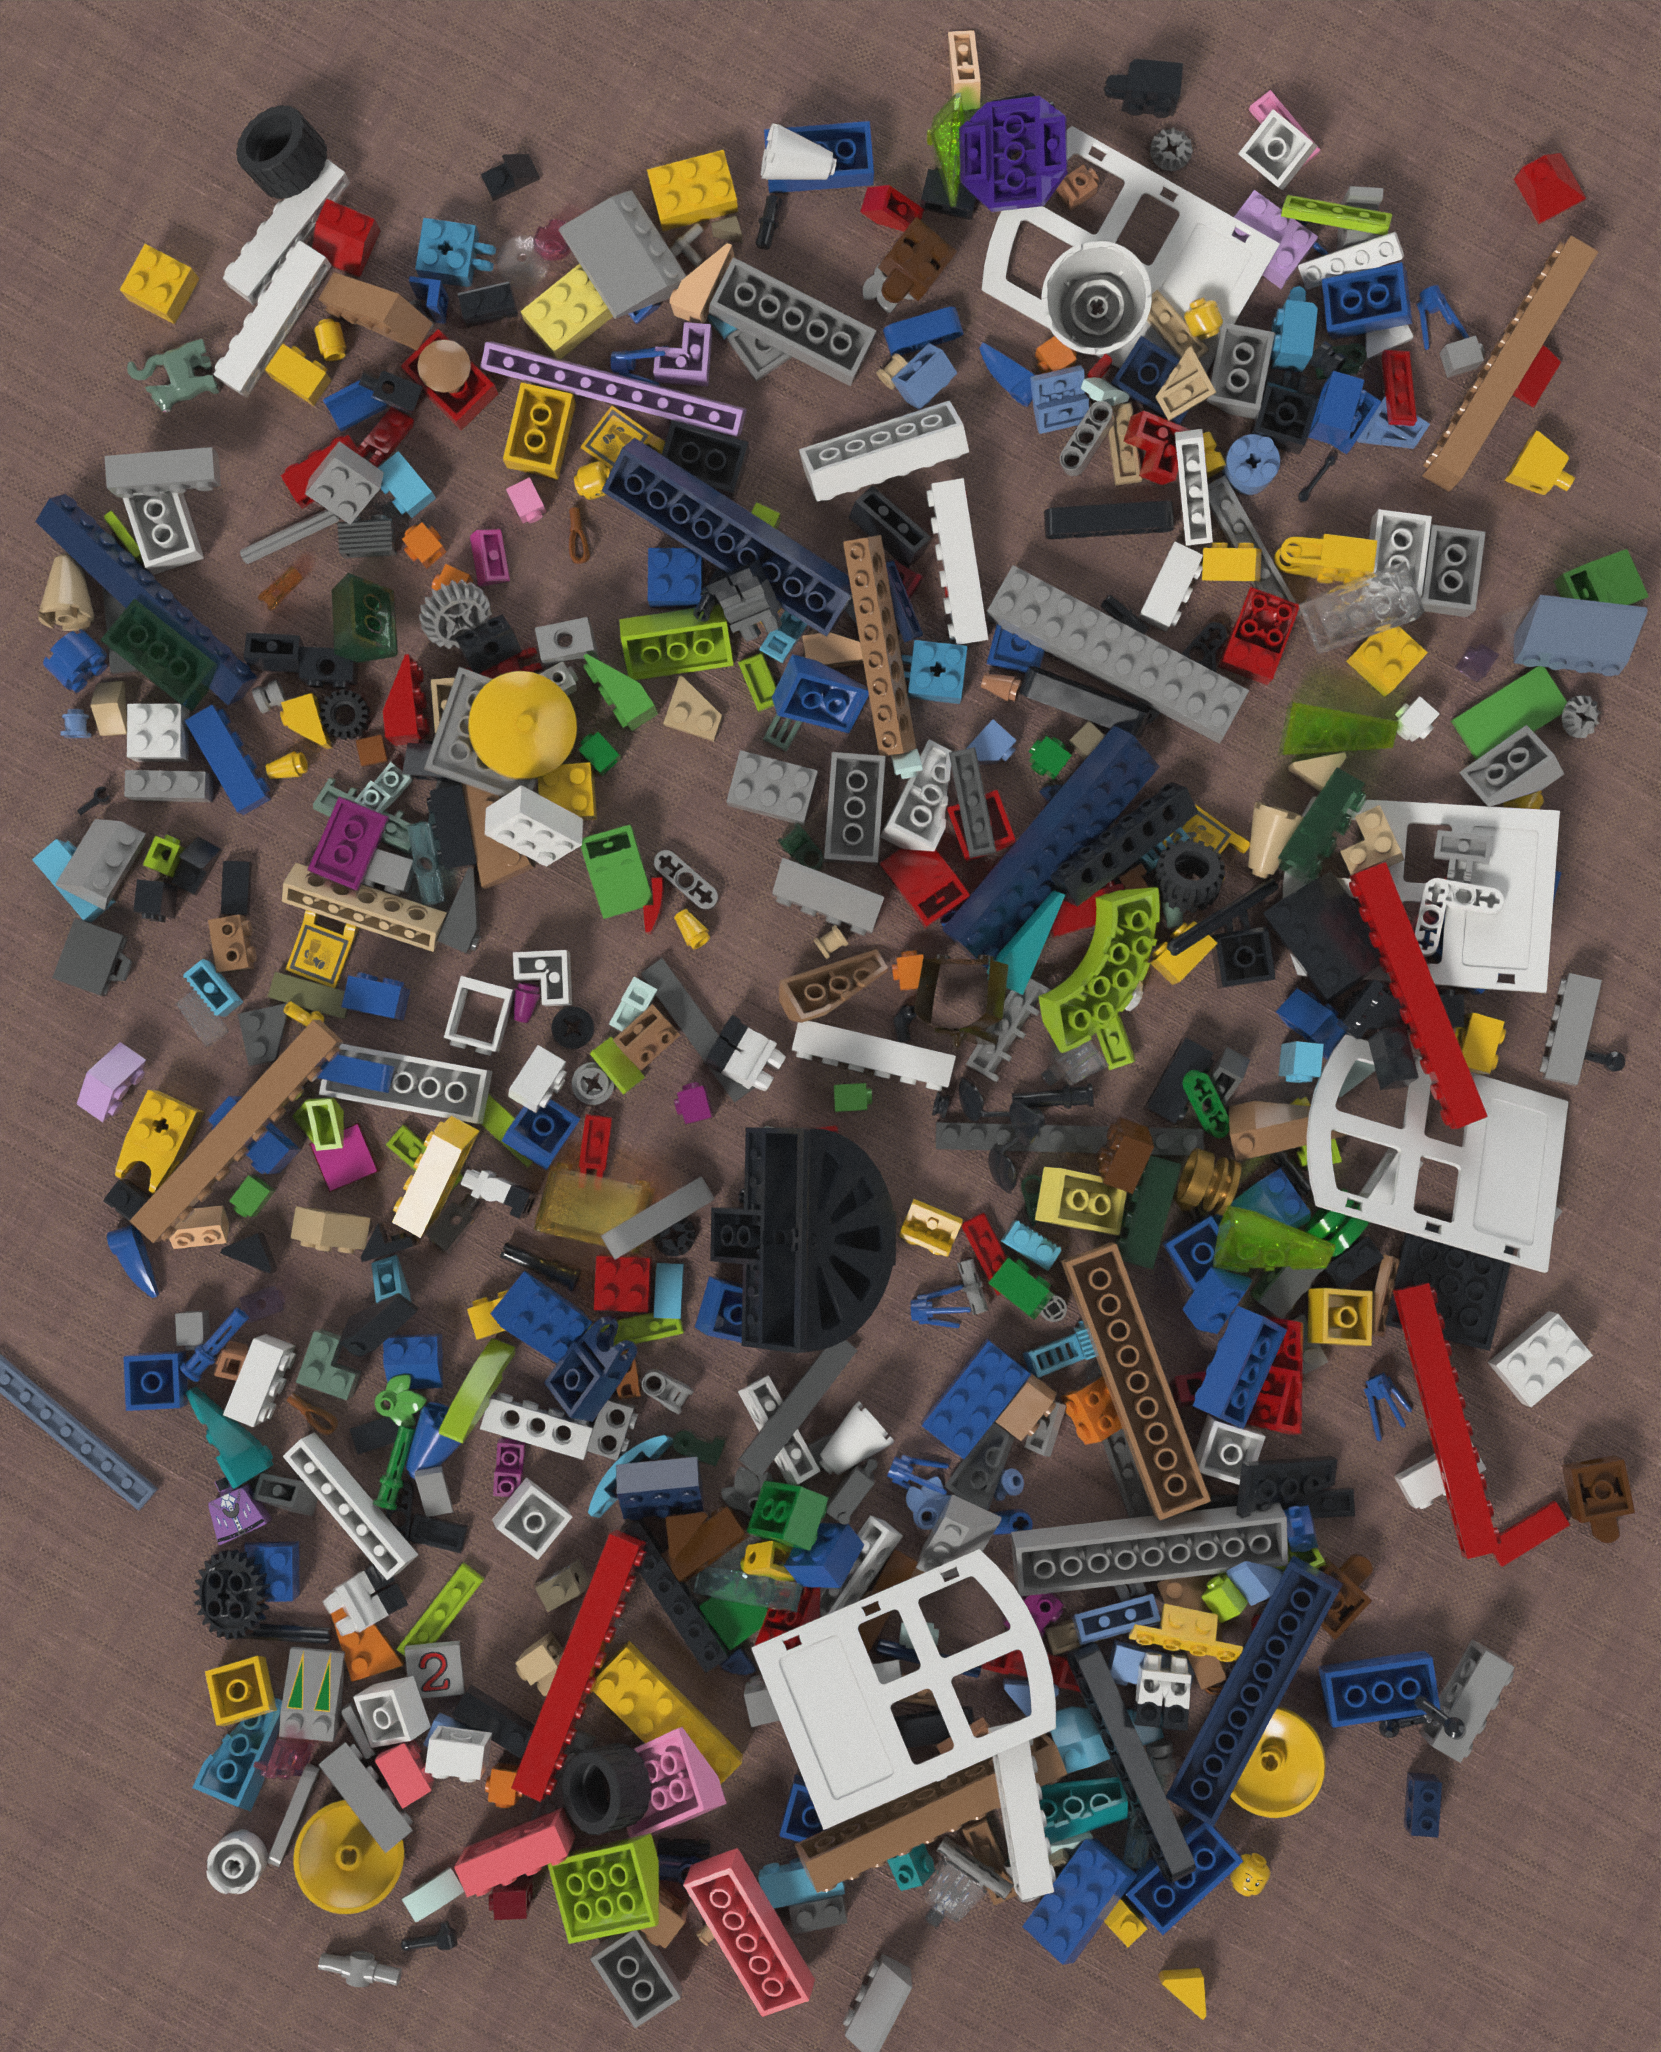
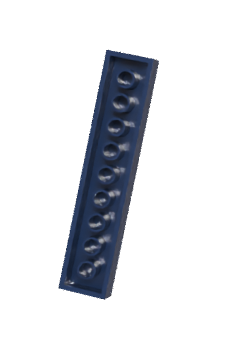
(727, 534)
(1066, 825)
(1253, 1690)

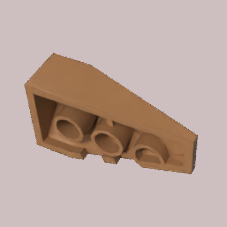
(825, 988)
(1268, 1128)
(1187, 1593)

